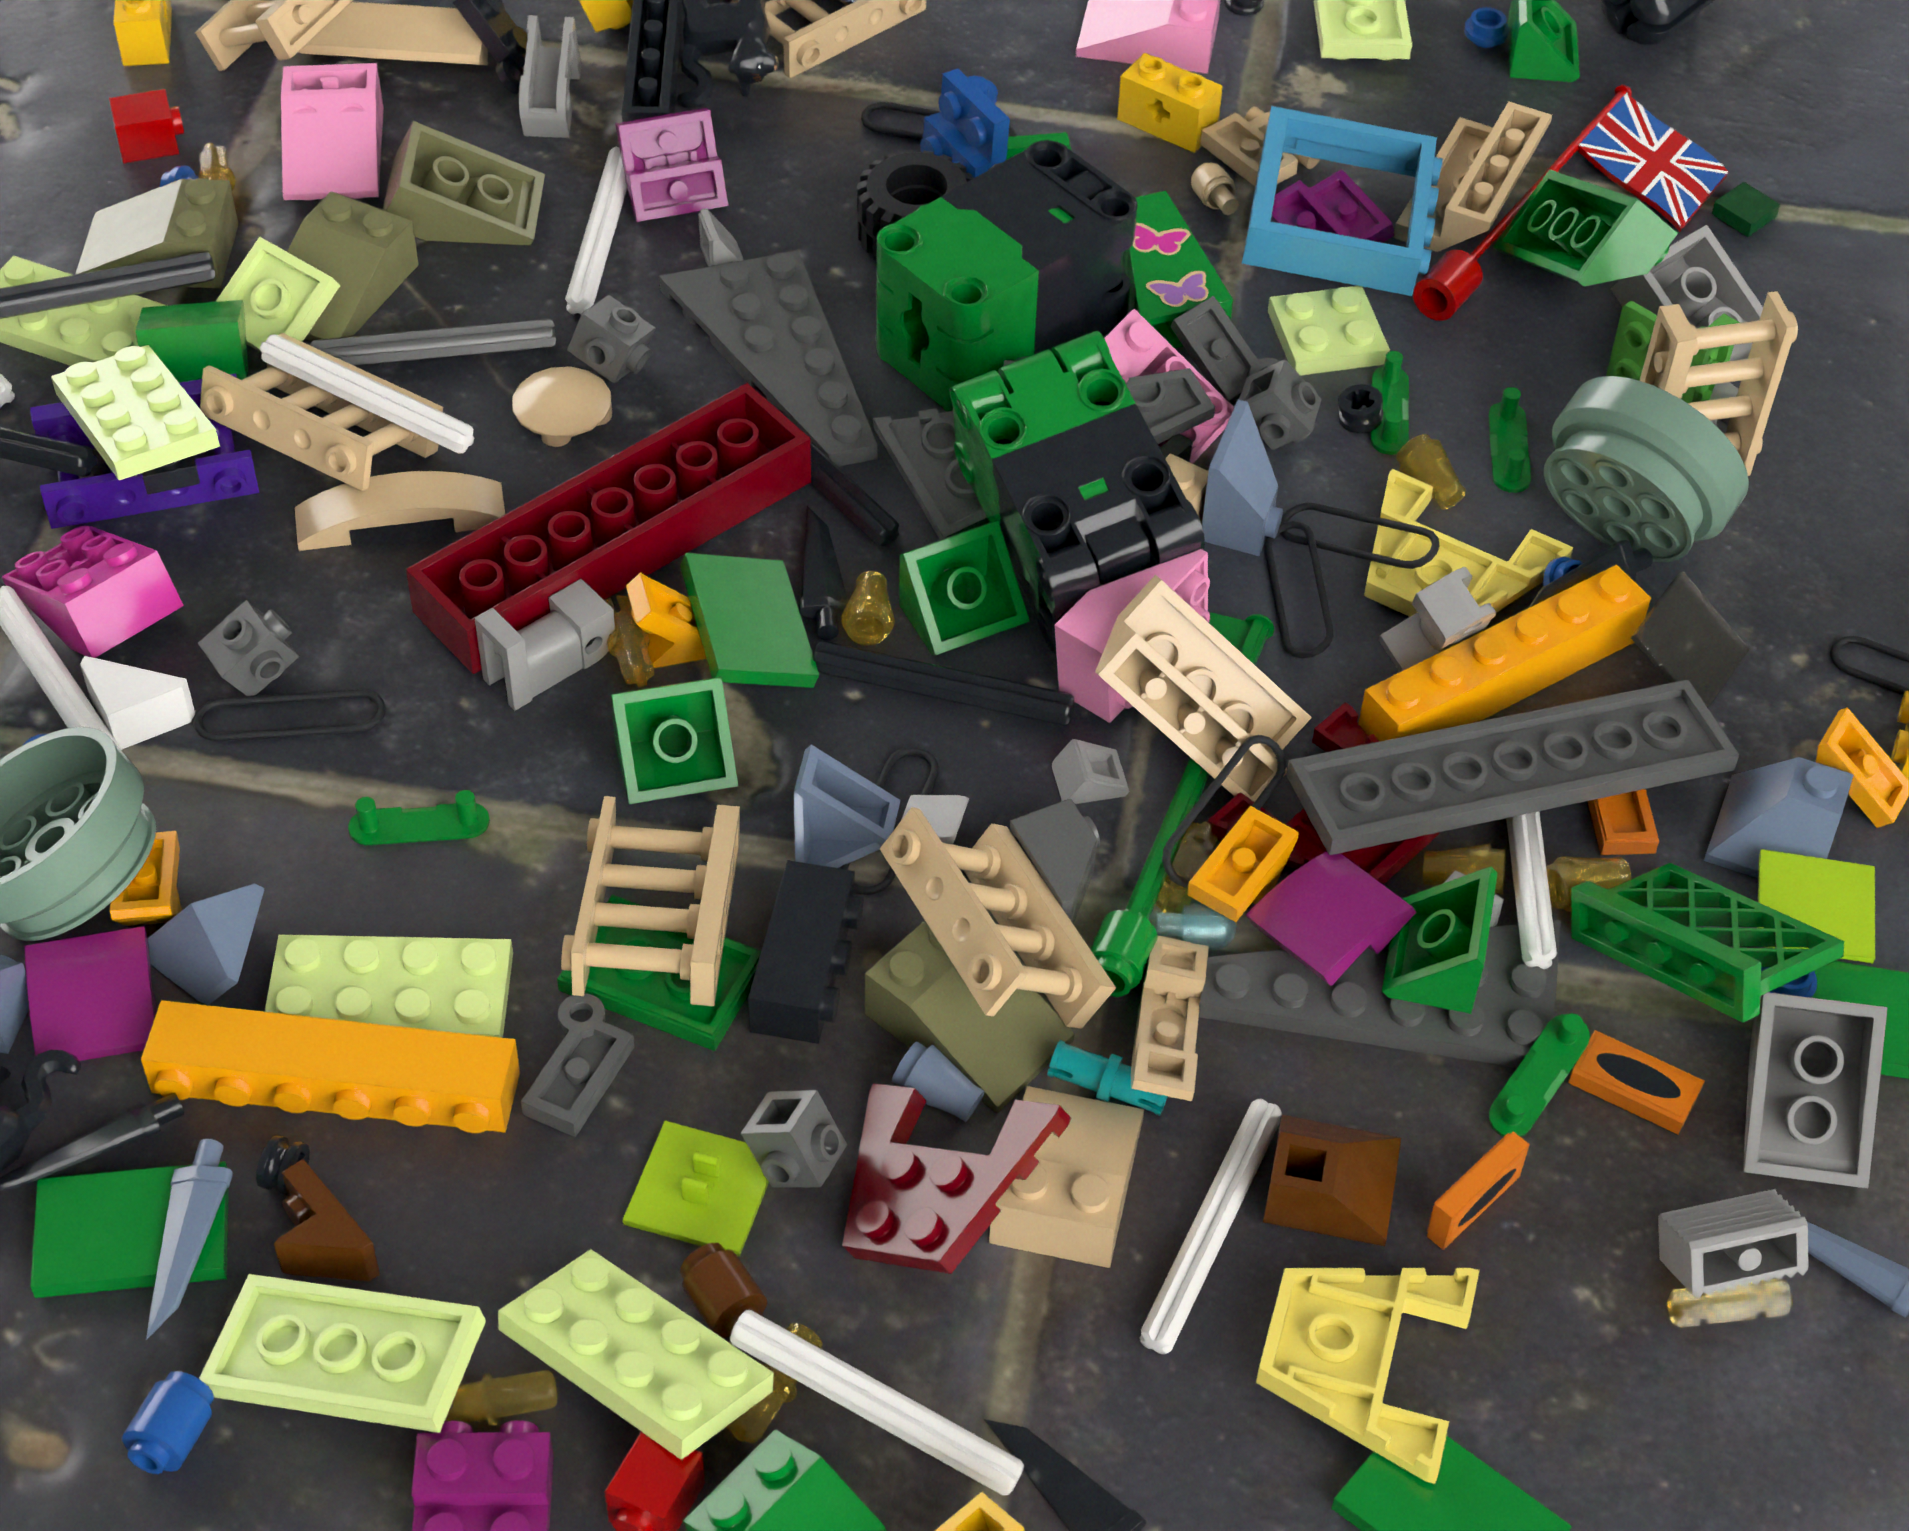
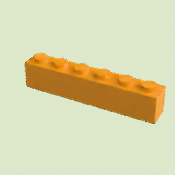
(1509, 659)
(332, 1066)

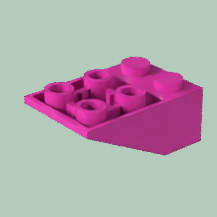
(95, 589)

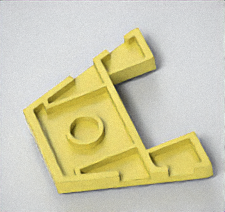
(1492, 578)
(1335, 1350)

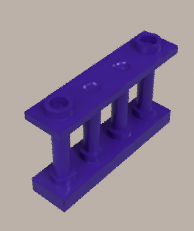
(105, 497)

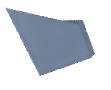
(838, 812)
(207, 942)

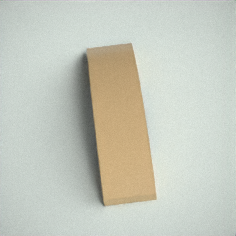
(396, 500)
(1168, 1019)

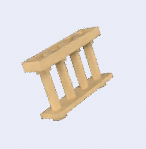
(282, 23)
(833, 32)
(1676, 342)
(300, 434)
(1022, 904)
(701, 922)

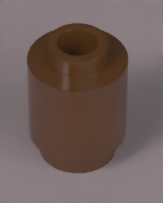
(720, 1287)

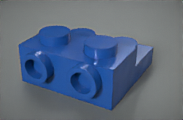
(967, 126)

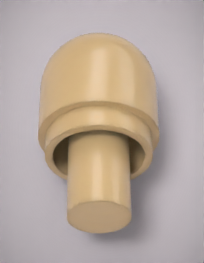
(1215, 188)

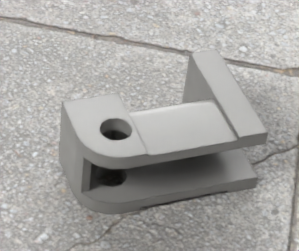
(544, 87)
(1443, 619)
(547, 647)

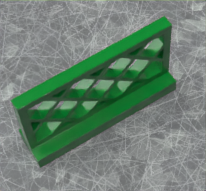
(1693, 957)

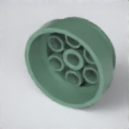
(1643, 468)
(68, 831)

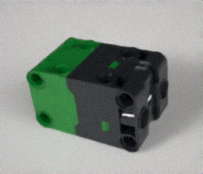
(1003, 269)
(1069, 475)

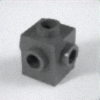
(612, 339)
(1281, 404)
(250, 648)
(794, 1139)

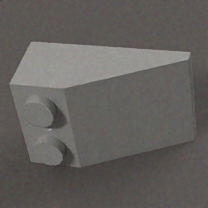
(1700, 280)
(1813, 1089)

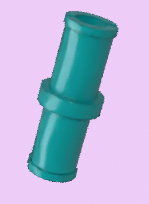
(1101, 1074)

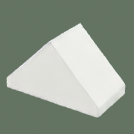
(136, 701)

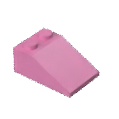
(1167, 29)

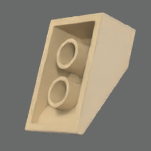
(1079, 1187)

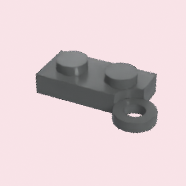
(1218, 348)
(579, 1067)

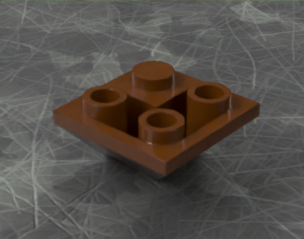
(1332, 1180)

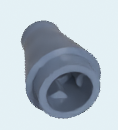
(938, 1081)

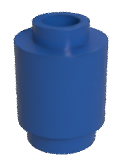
(168, 1423)

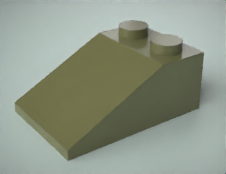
(462, 191)
(165, 224)
(362, 251)
(924, 999)

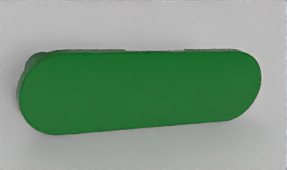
(1394, 387)
(1509, 443)
(397, 825)
(1539, 1075)

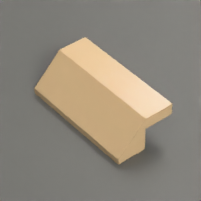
(399, 34)
(1479, 173)
(1198, 688)

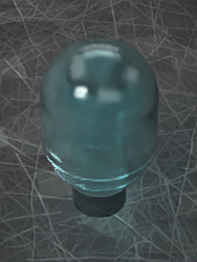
(1197, 925)

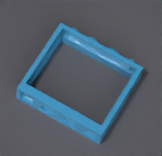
(1331, 254)

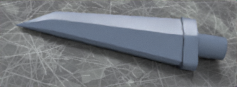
(190, 1214)
(1866, 1269)

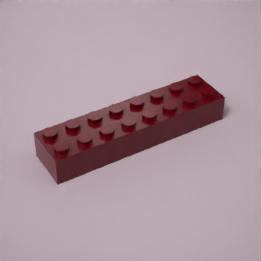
(615, 519)

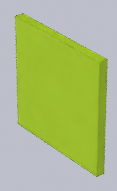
(1823, 894)
(698, 1189)

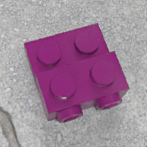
(483, 1479)

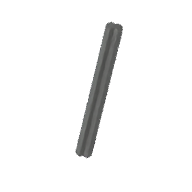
(441, 342)

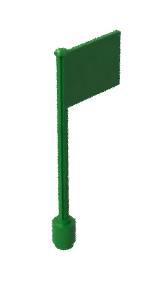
(1127, 934)

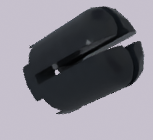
(1650, 20)

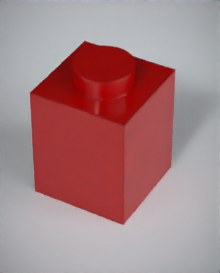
(146, 125)
(653, 1488)

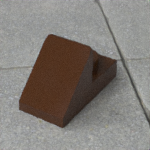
(325, 1235)

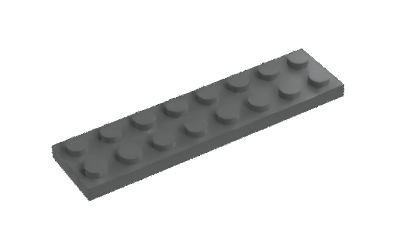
(1509, 766)

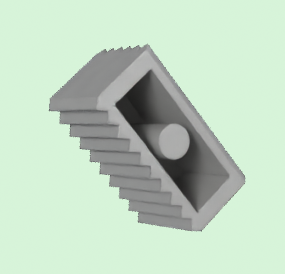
(1733, 1242)

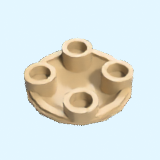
(562, 403)

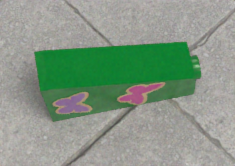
(1168, 267)

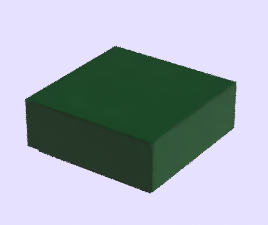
(1745, 209)

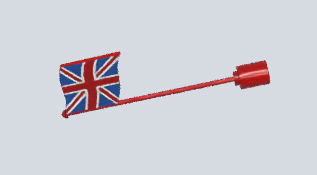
(1629, 150)

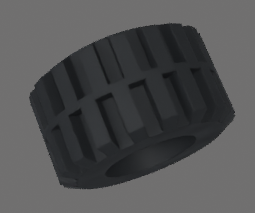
(899, 187)

